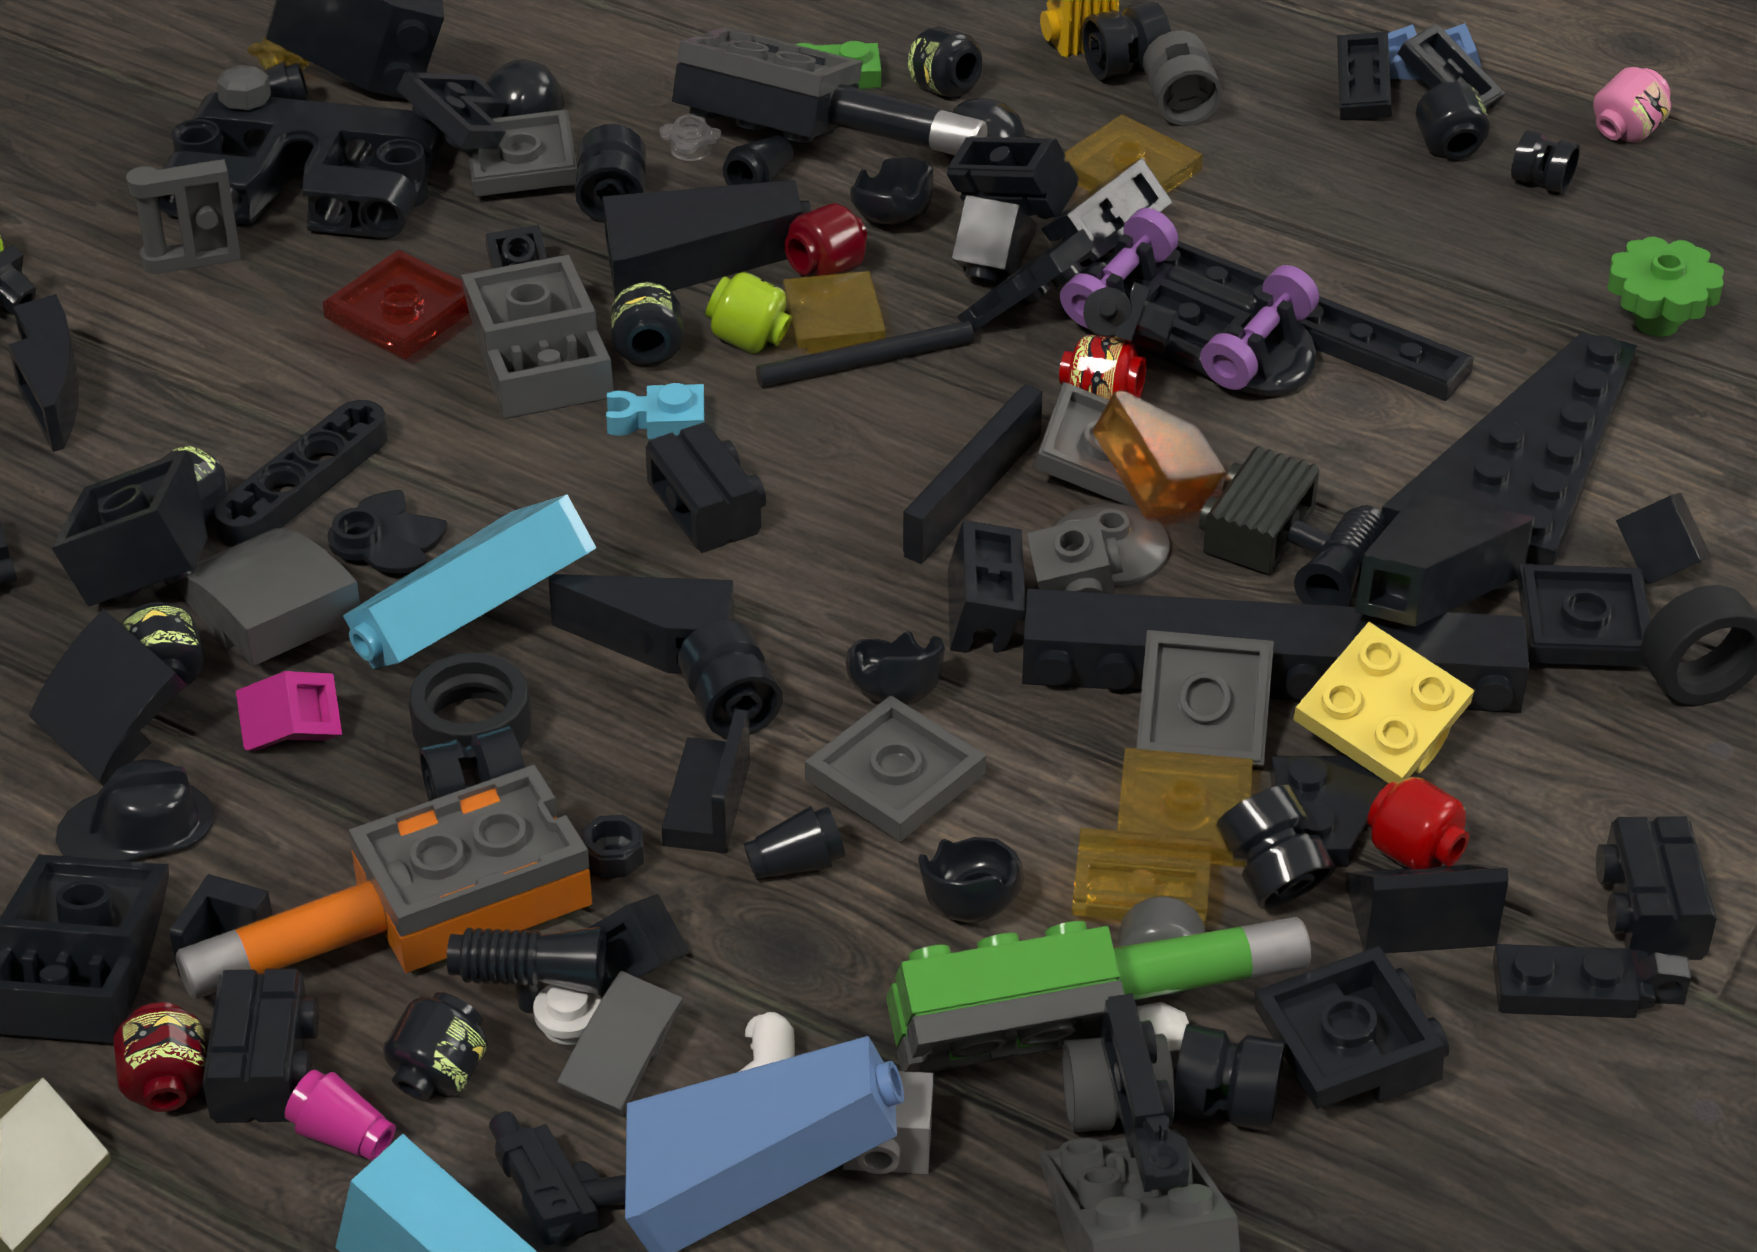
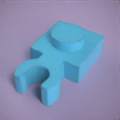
(661, 412)

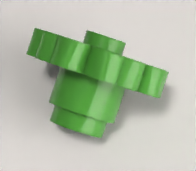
(1664, 283)

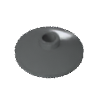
(1140, 541)

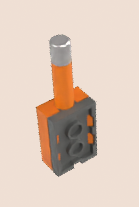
(421, 874)

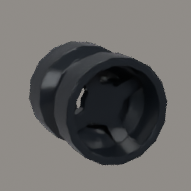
(1545, 161)

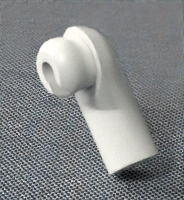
(771, 1039)

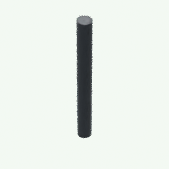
(864, 354)

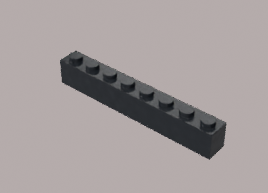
(1102, 641)

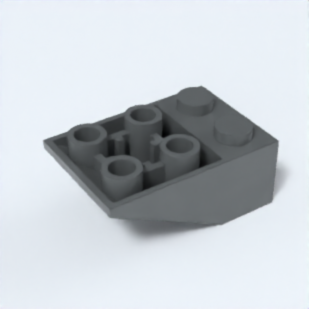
(1106, 1209)

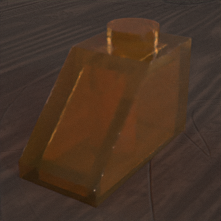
(1157, 456)

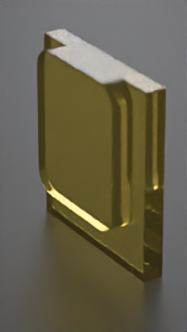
(833, 311)

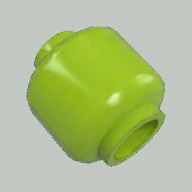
(748, 312)

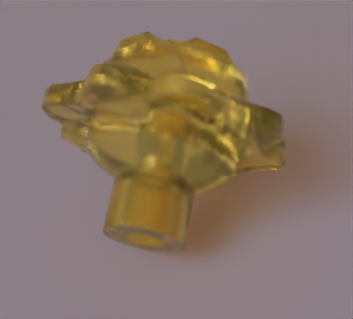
(270, 54)

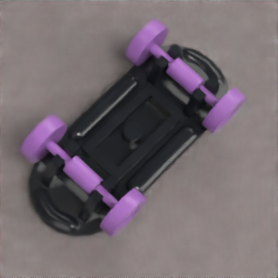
(1216, 329)

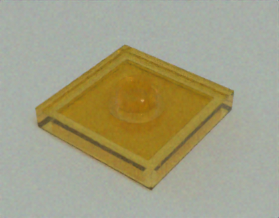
(1125, 142)
(1182, 795)

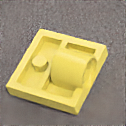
(1384, 706)

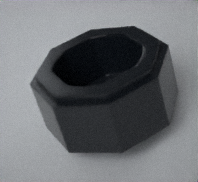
(613, 846)

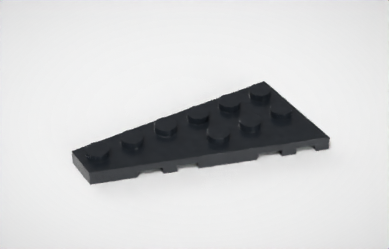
(1536, 443)

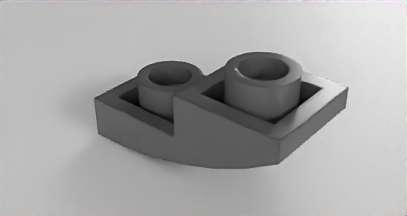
(619, 1043)

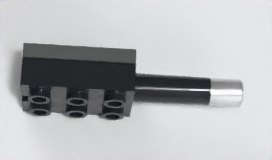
(802, 93)

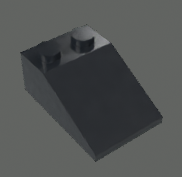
(360, 39)

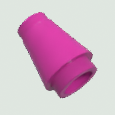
(336, 1115)

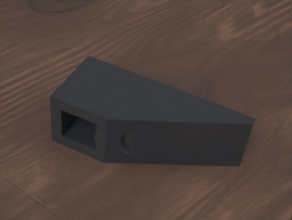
(639, 614)

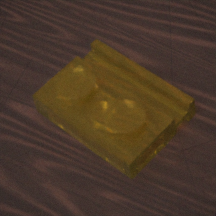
(1128, 867)

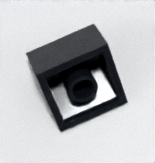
(134, 531)

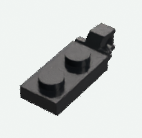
(1586, 980)
(1141, 1100)

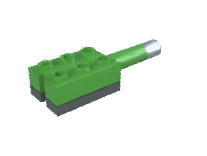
(1049, 989)

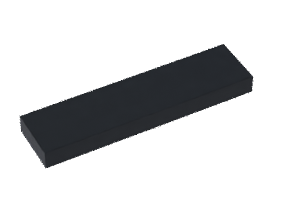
(972, 474)

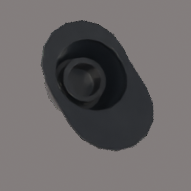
(137, 814)

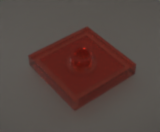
(399, 304)

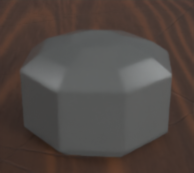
(243, 88)

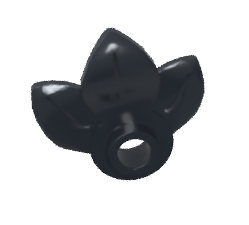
(385, 534)

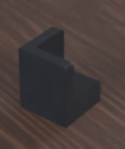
(1663, 538)
(216, 909)
(640, 939)

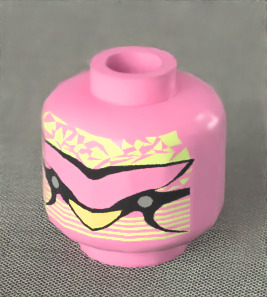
(1632, 105)

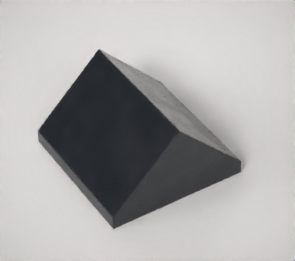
(1428, 907)

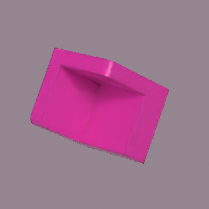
(288, 709)

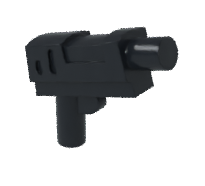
(554, 1193)

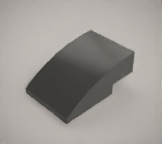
(538, 336)
(270, 593)

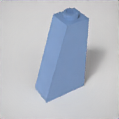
(752, 1137)

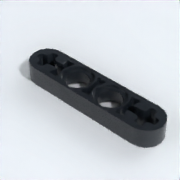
(349, 433)

